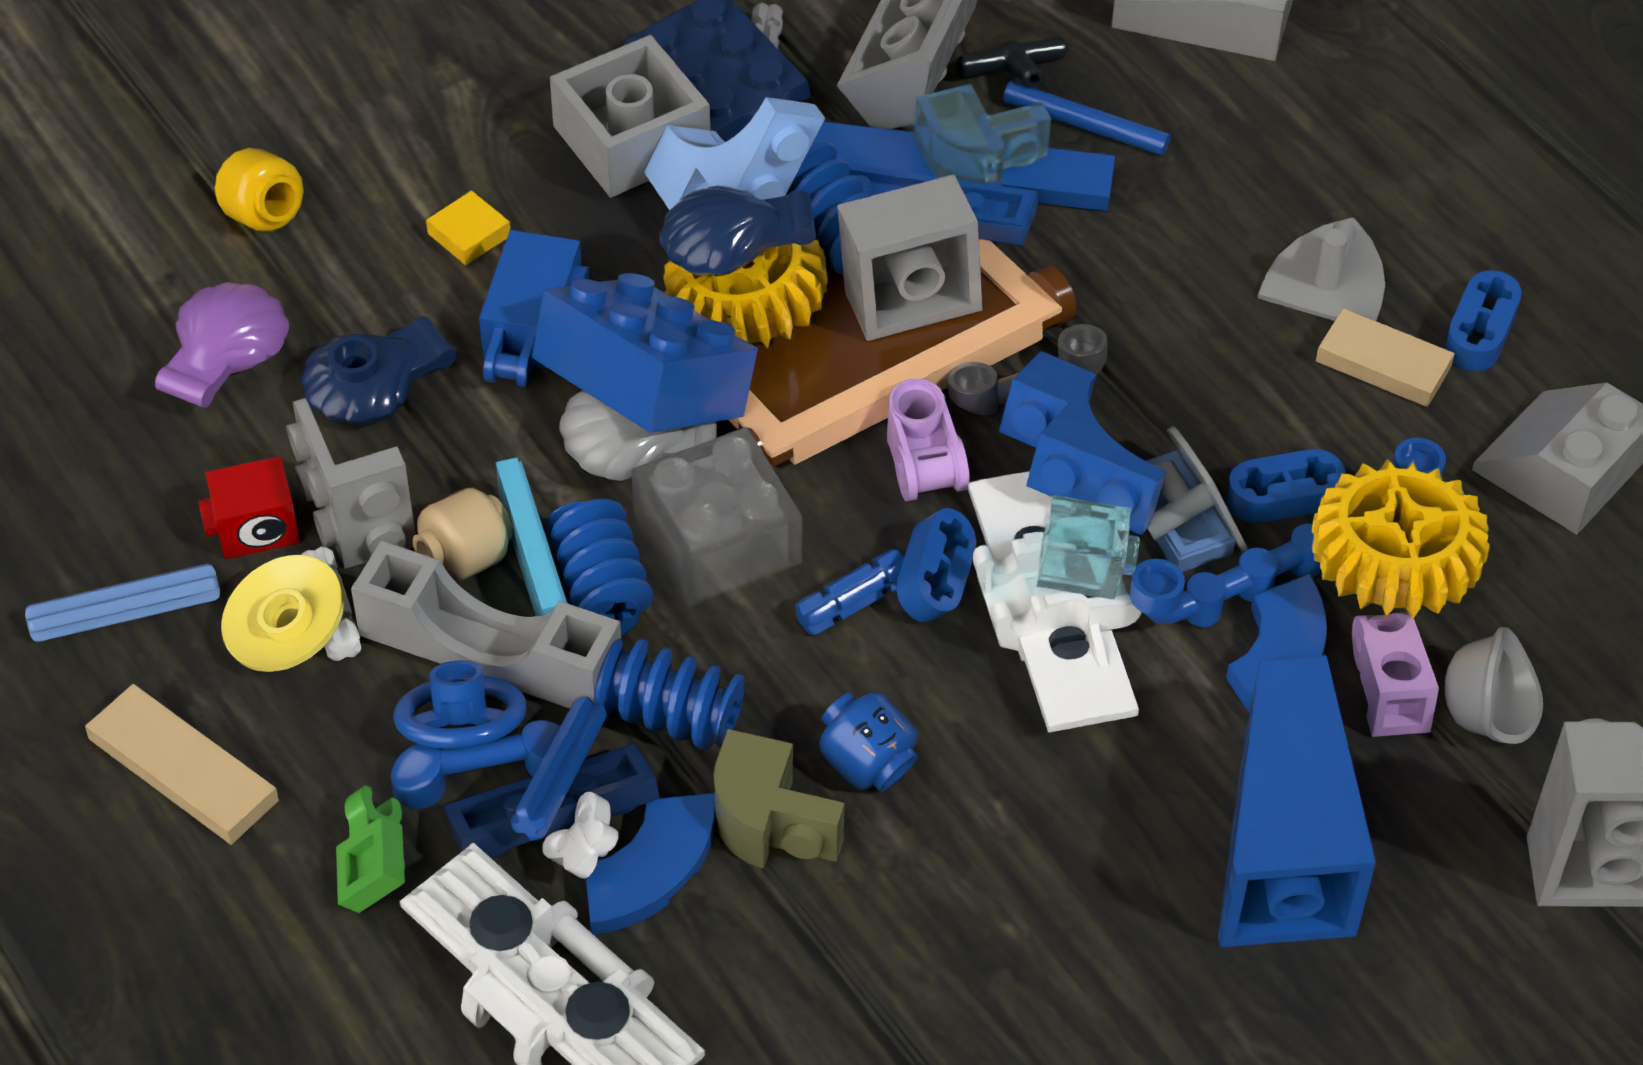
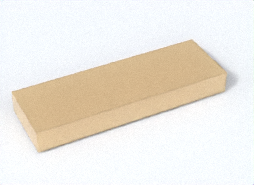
(182, 764)

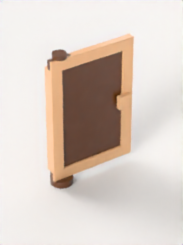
(838, 384)

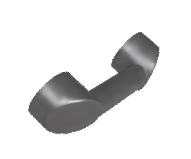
(976, 386)

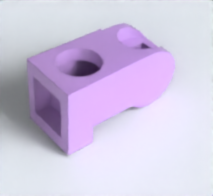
(1394, 674)

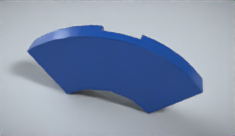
(1289, 623)
(654, 865)

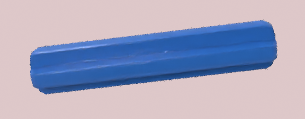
(558, 769)

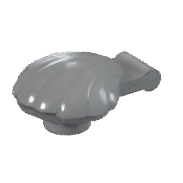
(613, 445)

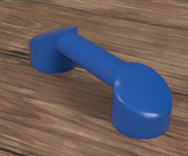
(421, 770)

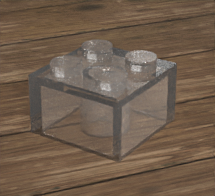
(717, 516)

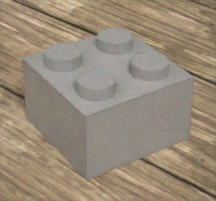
(619, 108)
(910, 257)

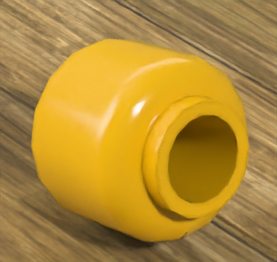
(259, 189)

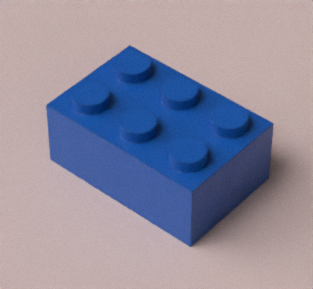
(644, 352)

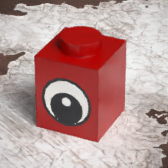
(250, 508)

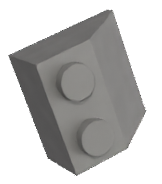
(1568, 452)

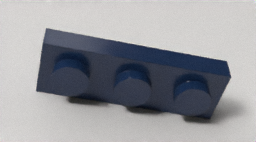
(486, 818)

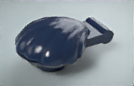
(727, 228)
(370, 376)

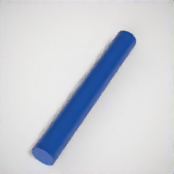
(1089, 118)

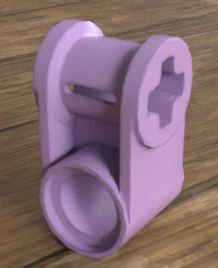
(924, 440)

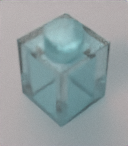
(1086, 547)

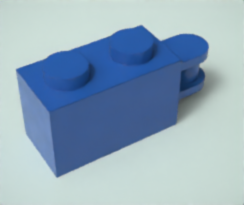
(515, 297)

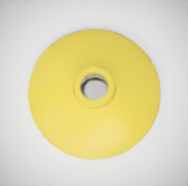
(283, 613)

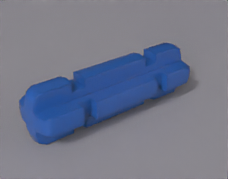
(849, 593)

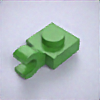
(373, 857)

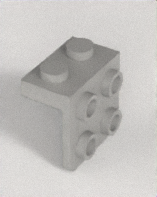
(356, 499)

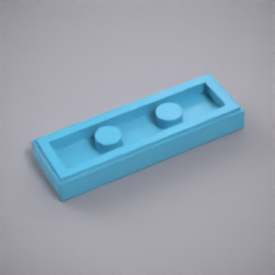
(529, 538)

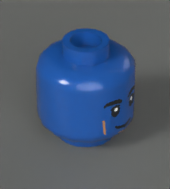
(868, 740)

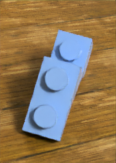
(756, 160)

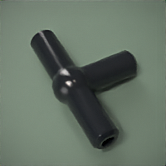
(1014, 58)

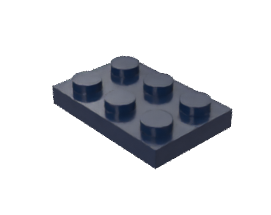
(727, 62)

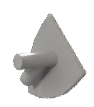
(1328, 272)
(1186, 503)

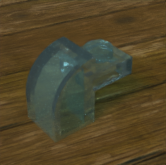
(976, 147)

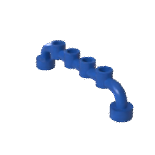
(1159, 583)

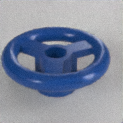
(459, 699)

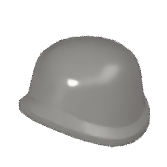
(1494, 689)

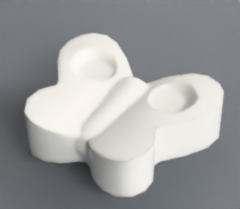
(586, 839)

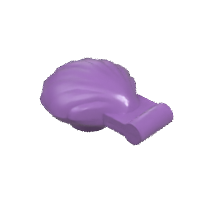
(222, 334)

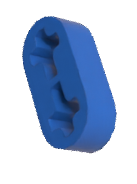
(1493, 323)
(1283, 483)
(926, 558)

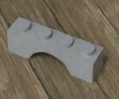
(422, 611)

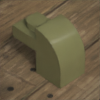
(762, 812)

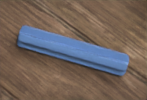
(122, 602)

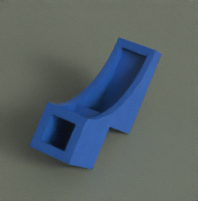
(1073, 452)

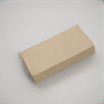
(1385, 357)

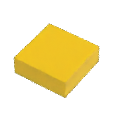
(468, 227)

